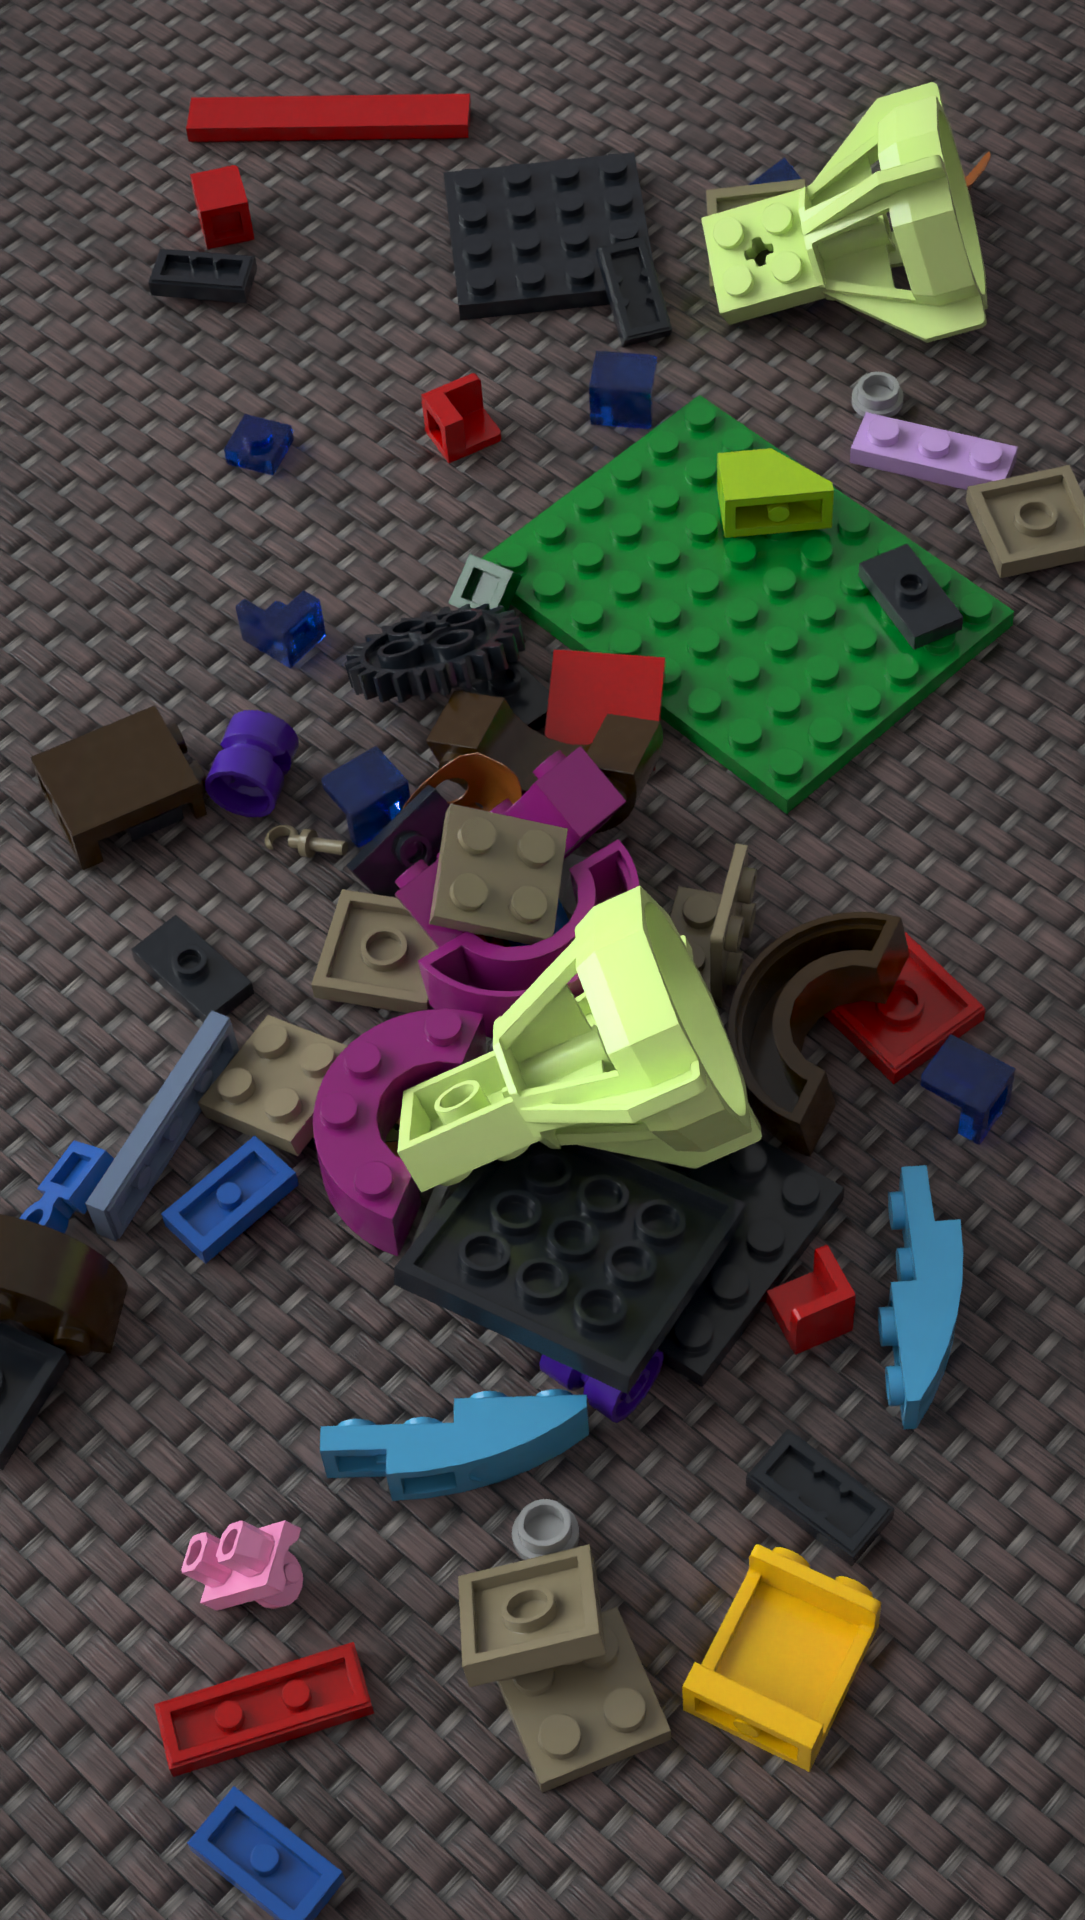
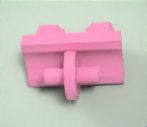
(246, 1565)

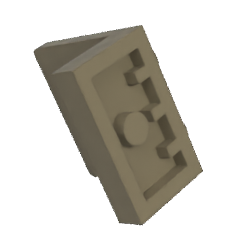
(717, 924)

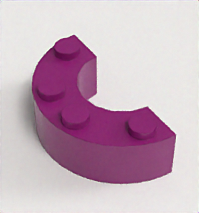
(567, 795)
(493, 977)
(364, 1101)

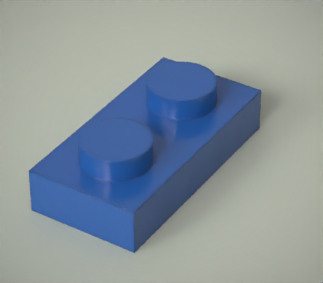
(230, 1199)
(265, 1859)

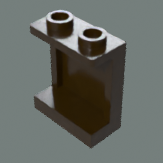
(118, 780)

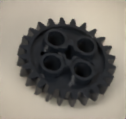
(435, 653)

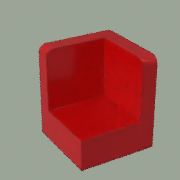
(222, 206)
(457, 418)
(814, 1305)

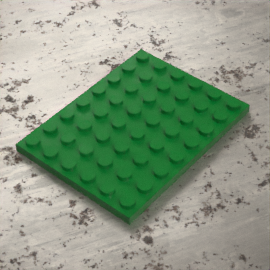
(765, 637)

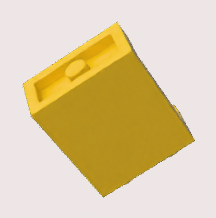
(784, 1656)

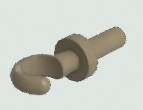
(306, 842)

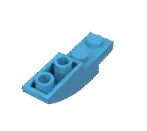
(923, 1301)
(485, 1444)

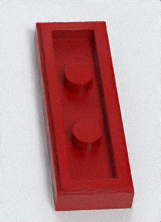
(263, 1709)

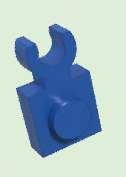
(69, 1186)

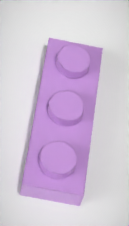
(930, 453)

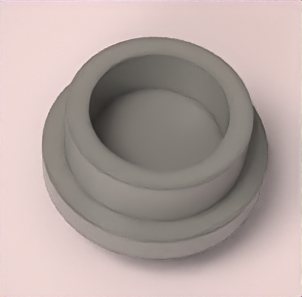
(877, 394)
(544, 1529)

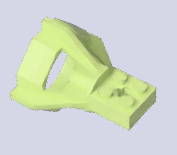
(837, 233)
(618, 1069)

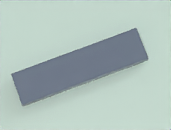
(161, 1128)

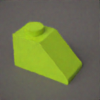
(770, 494)

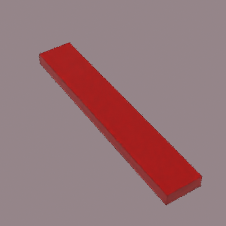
(329, 117)

